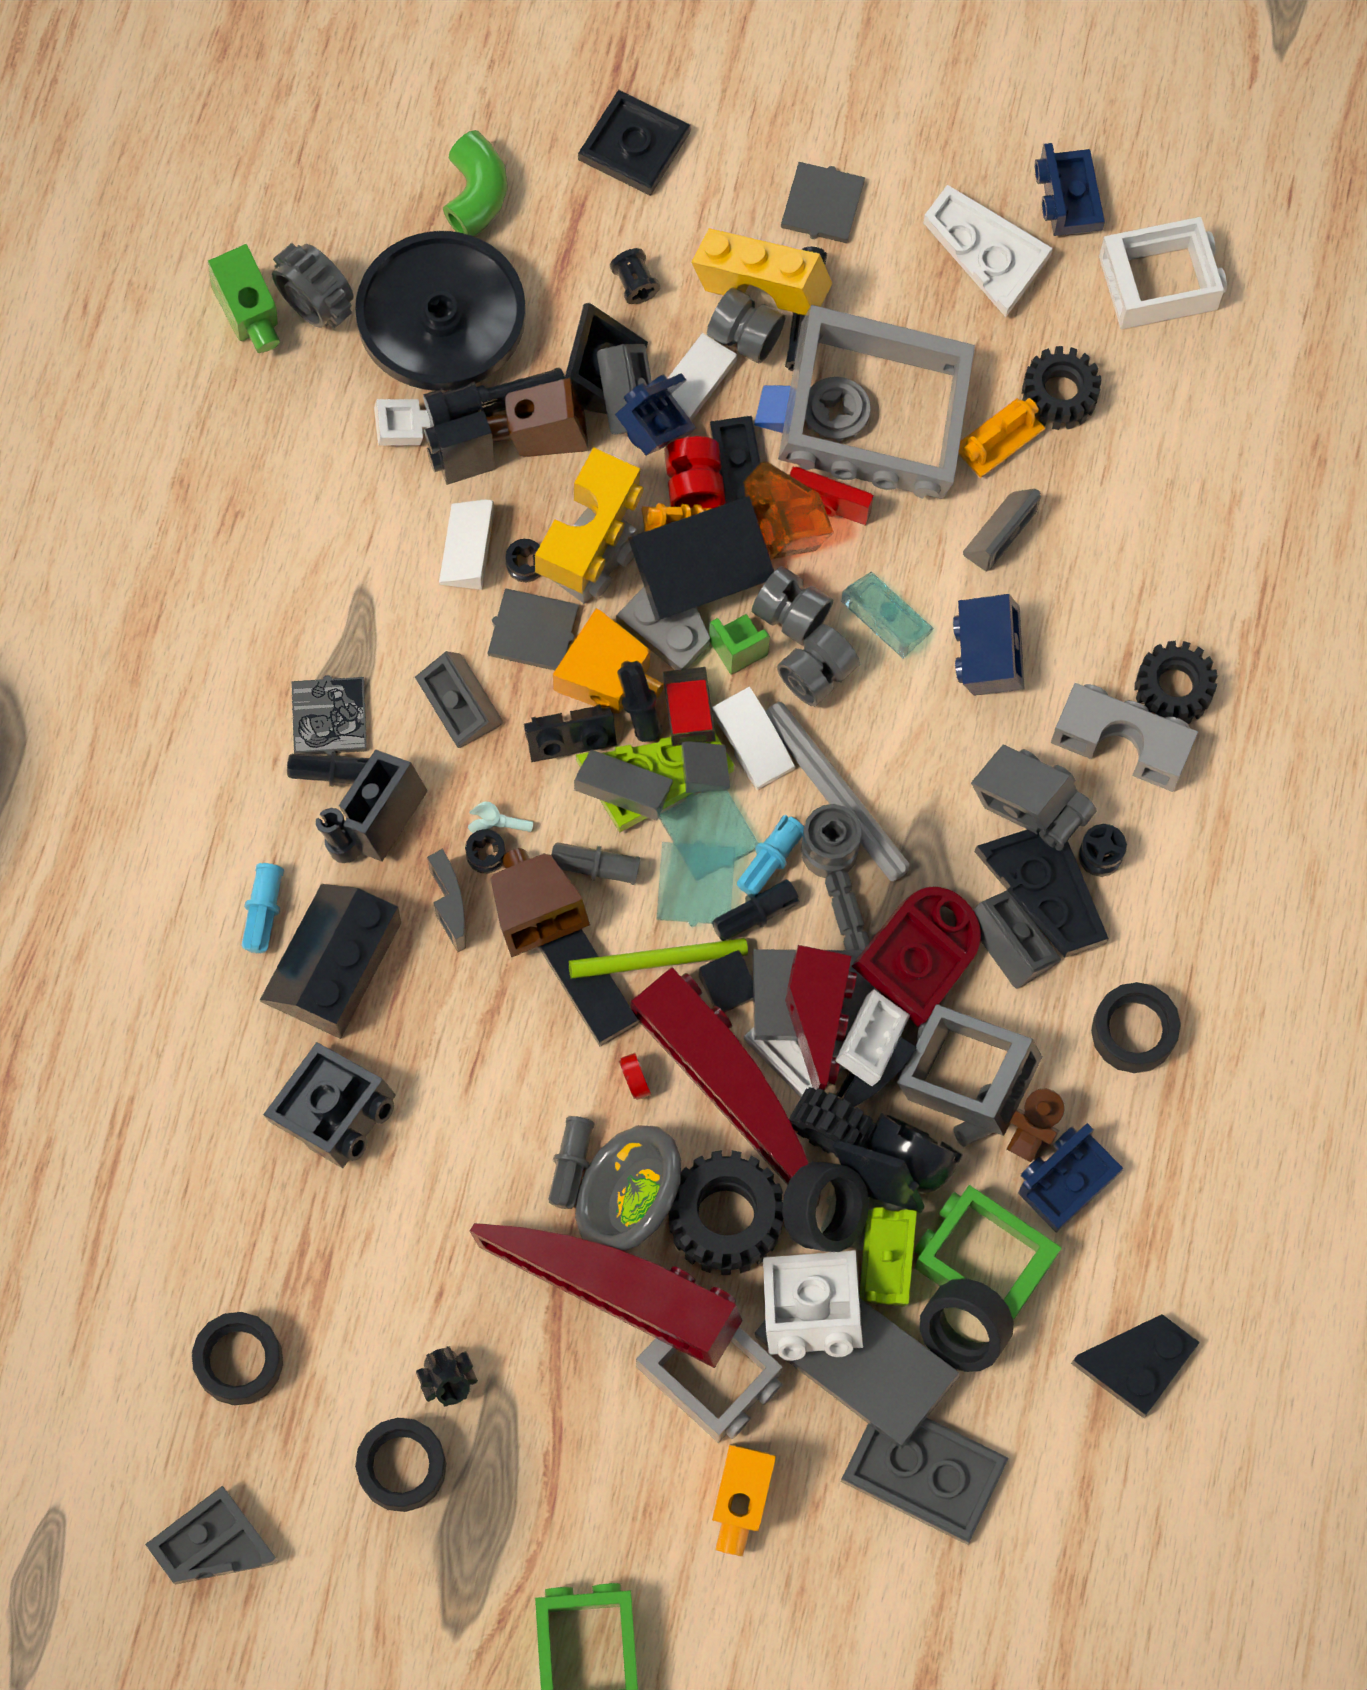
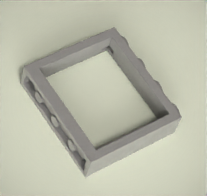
(889, 343)

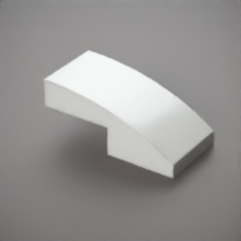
(753, 738)

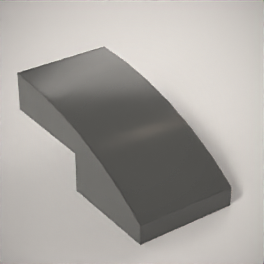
(449, 908)

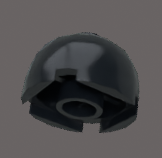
(926, 1161)

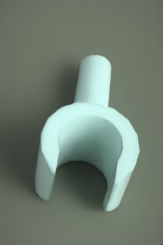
(491, 817)

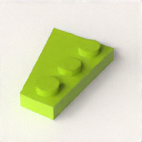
(655, 757)

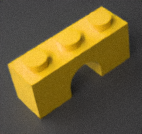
(786, 273)
(575, 552)

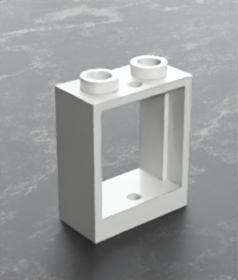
(1154, 240)

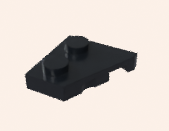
(1138, 1362)

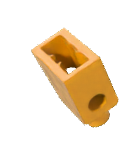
(593, 660)
(746, 1473)

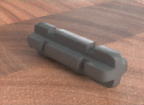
(846, 911)

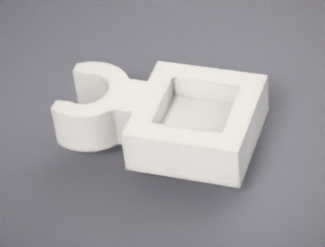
(400, 422)

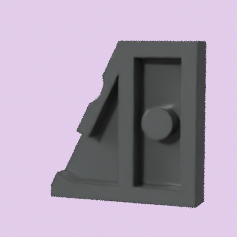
(210, 1542)

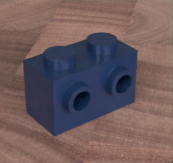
(989, 645)

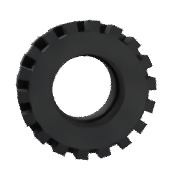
(732, 1175)

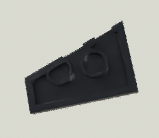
(1047, 888)

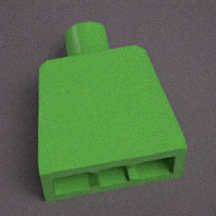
(244, 297)

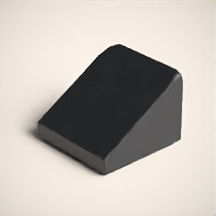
(727, 981)

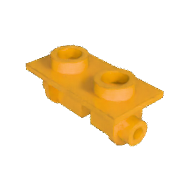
(1000, 436)

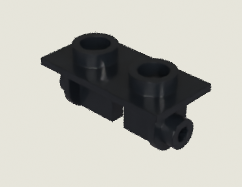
(586, 731)

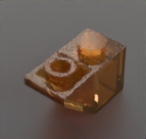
(787, 512)

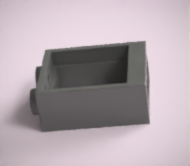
(1006, 1089)

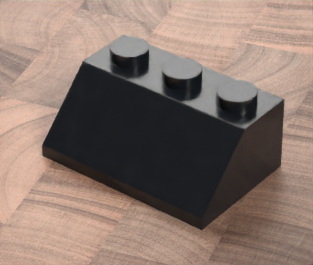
(332, 957)

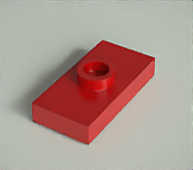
(836, 496)

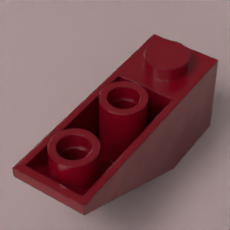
(815, 1001)

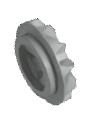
(828, 393)

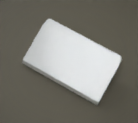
(467, 544)

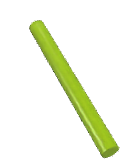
(655, 958)

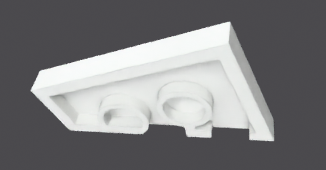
(987, 247)

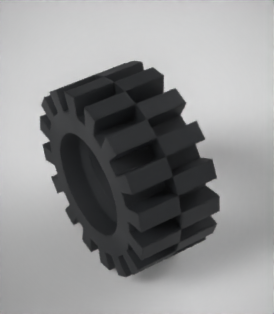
(1065, 366)
(1180, 659)
(827, 1119)

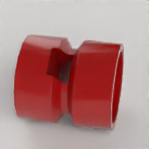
(694, 473)

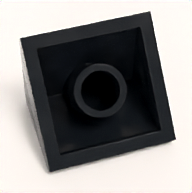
(595, 332)

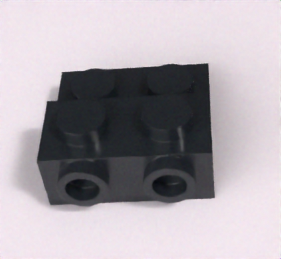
(331, 1105)

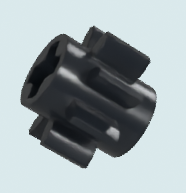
(446, 1376)

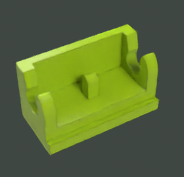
(887, 1257)

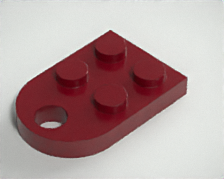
(917, 954)

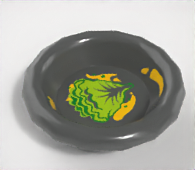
(628, 1188)

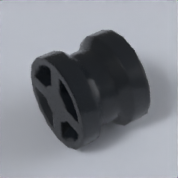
(1106, 841)

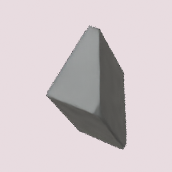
(704, 767)

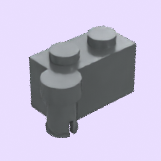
(1033, 795)

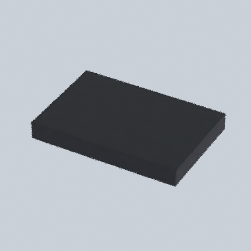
(701, 558)

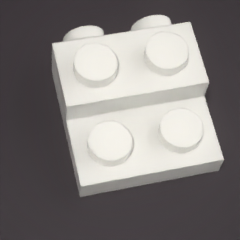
(812, 1304)

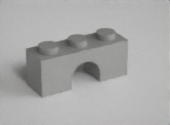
(1160, 741)

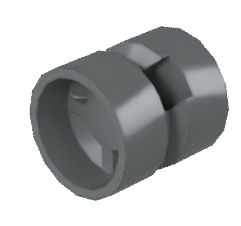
(740, 322)
(792, 605)
(824, 660)
(831, 840)

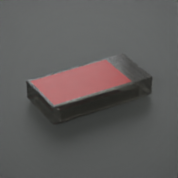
(689, 706)

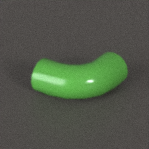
(484, 187)

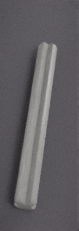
(836, 790)

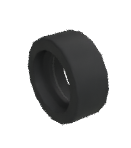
(1155, 1000)
(801, 1203)
(985, 1306)
(209, 1337)
(375, 1439)

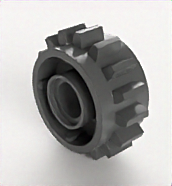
(312, 285)

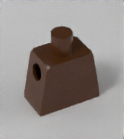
(543, 420)
(535, 901)

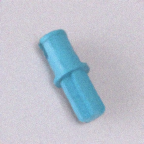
(771, 855)
(262, 907)

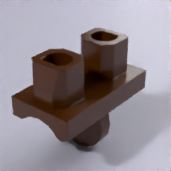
(1035, 1124)

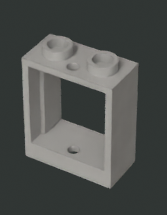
(735, 1417)

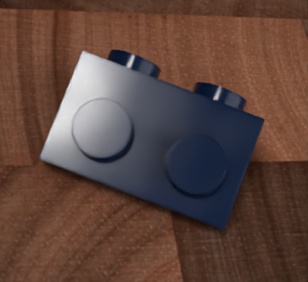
(1070, 191)
(654, 415)
(1069, 1177)

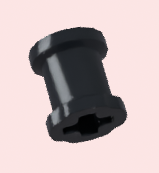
(620, 267)

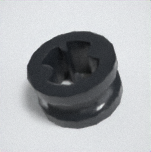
(524, 548)
(479, 839)

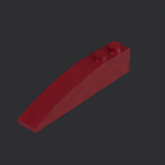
(720, 1066)
(623, 1286)

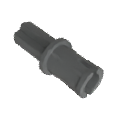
(596, 862)
(570, 1162)

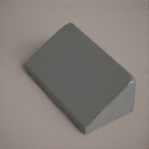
(621, 371)
(1002, 528)
(458, 698)
(623, 784)
(1014, 939)

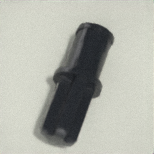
(639, 701)
(325, 768)
(756, 910)

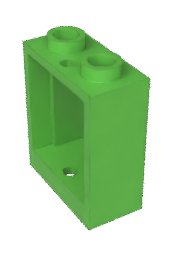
(953, 1212)
(603, 1596)

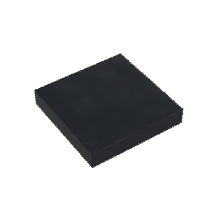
(634, 142)

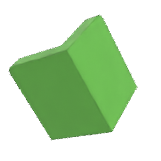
(738, 643)

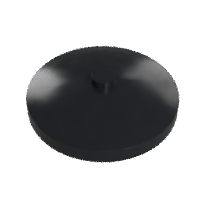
(440, 310)

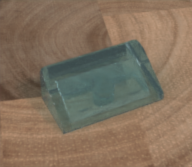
(886, 614)

